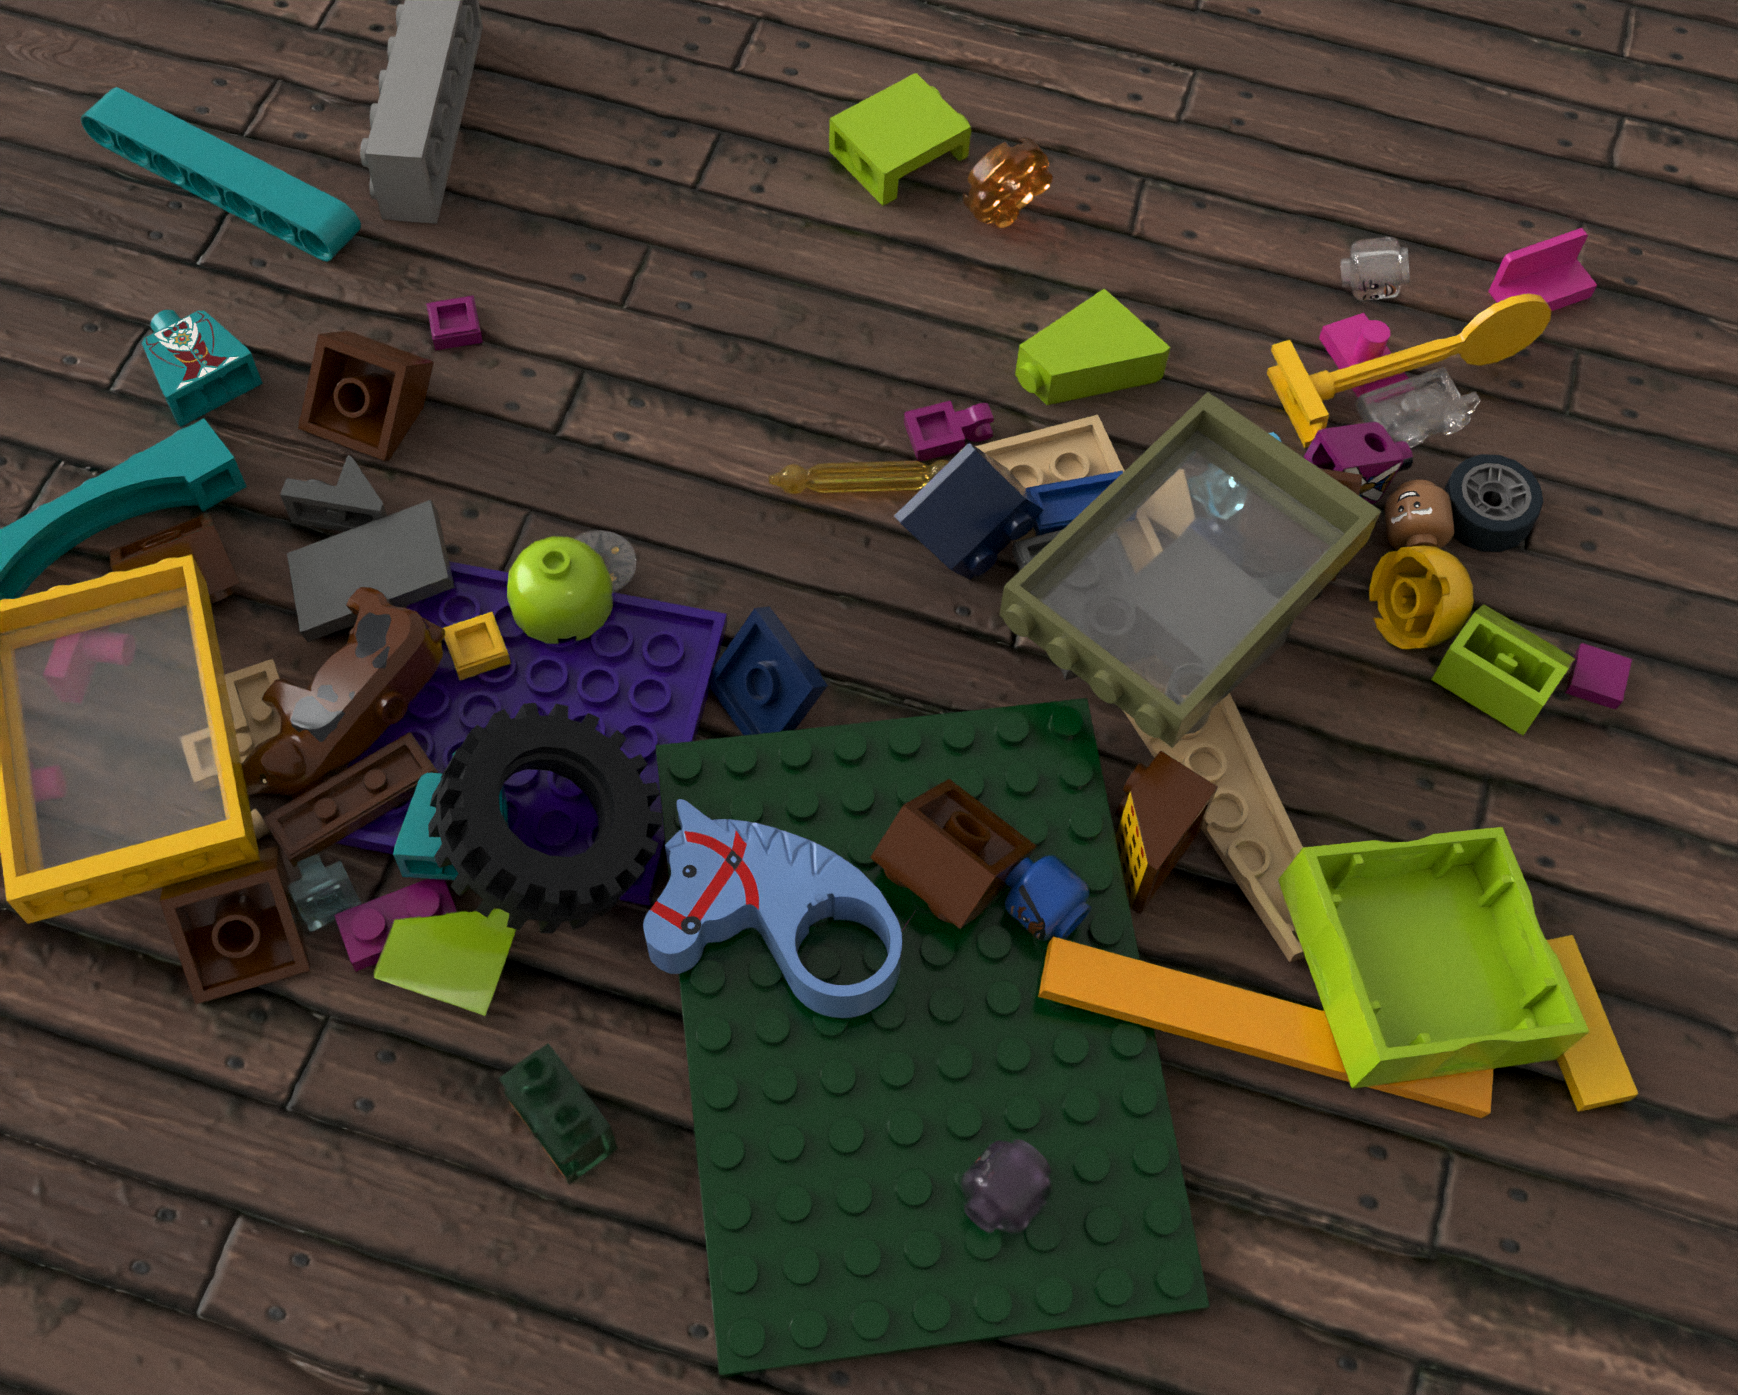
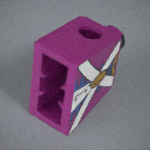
(1363, 451)

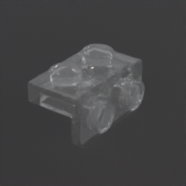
(1418, 407)

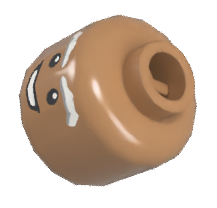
(1419, 515)

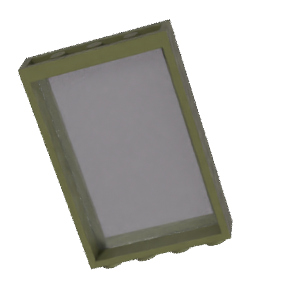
(1187, 567)

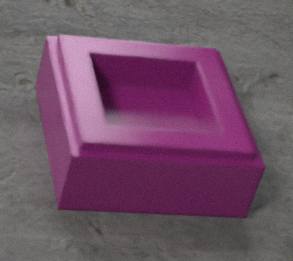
(454, 322)
(1598, 676)

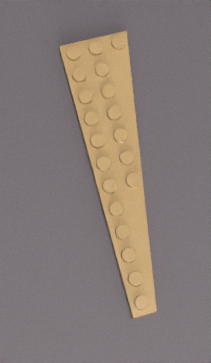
(1246, 813)

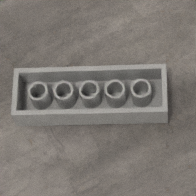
(420, 106)

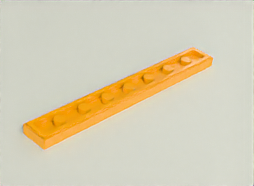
(1228, 1019)

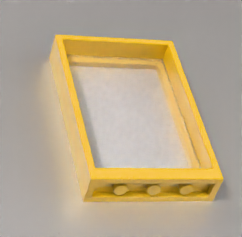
(116, 742)

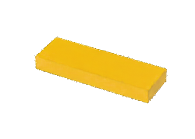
(1594, 1064)

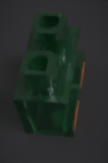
(558, 1113)

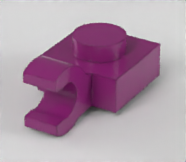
(942, 431)

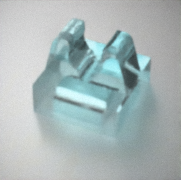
(322, 892)

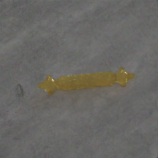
(857, 476)

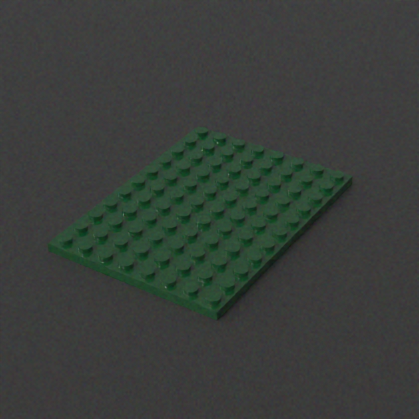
(847, 1139)

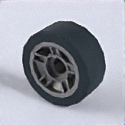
(1493, 502)

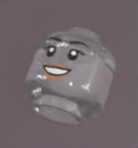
(1376, 268)

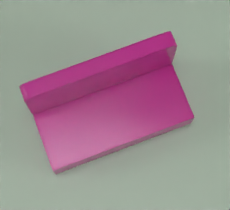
(1546, 270)

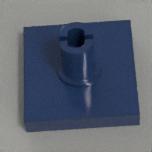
(765, 677)

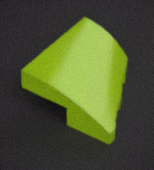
(448, 956)

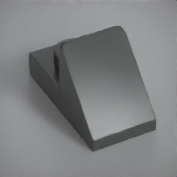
(333, 507)

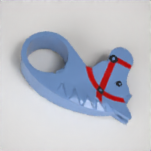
(770, 880)

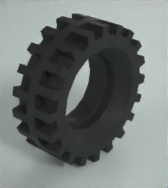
(505, 868)

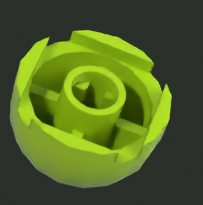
(559, 590)

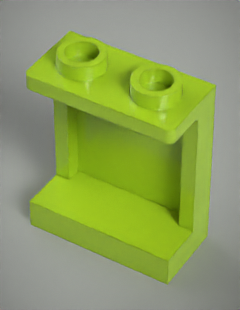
(896, 135)

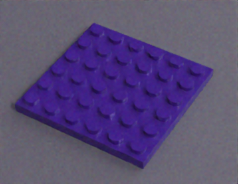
(636, 673)

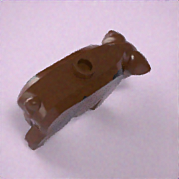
(348, 700)

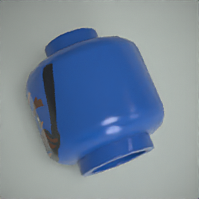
(1047, 897)

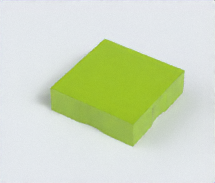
(1429, 956)

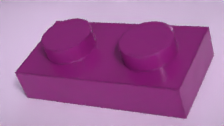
(369, 924)

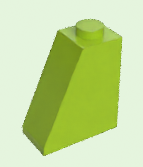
(1091, 353)

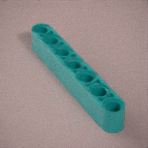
(221, 174)

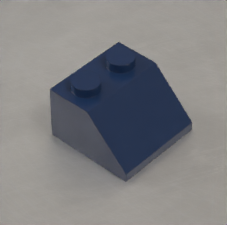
(970, 512)

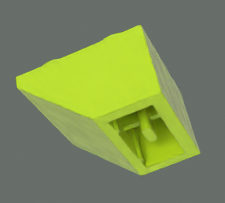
(1502, 668)

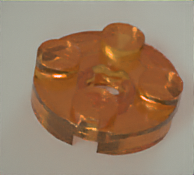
(1007, 182)

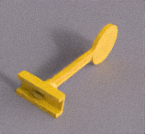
(1487, 339)

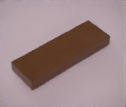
(349, 799)

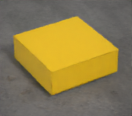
(476, 646)

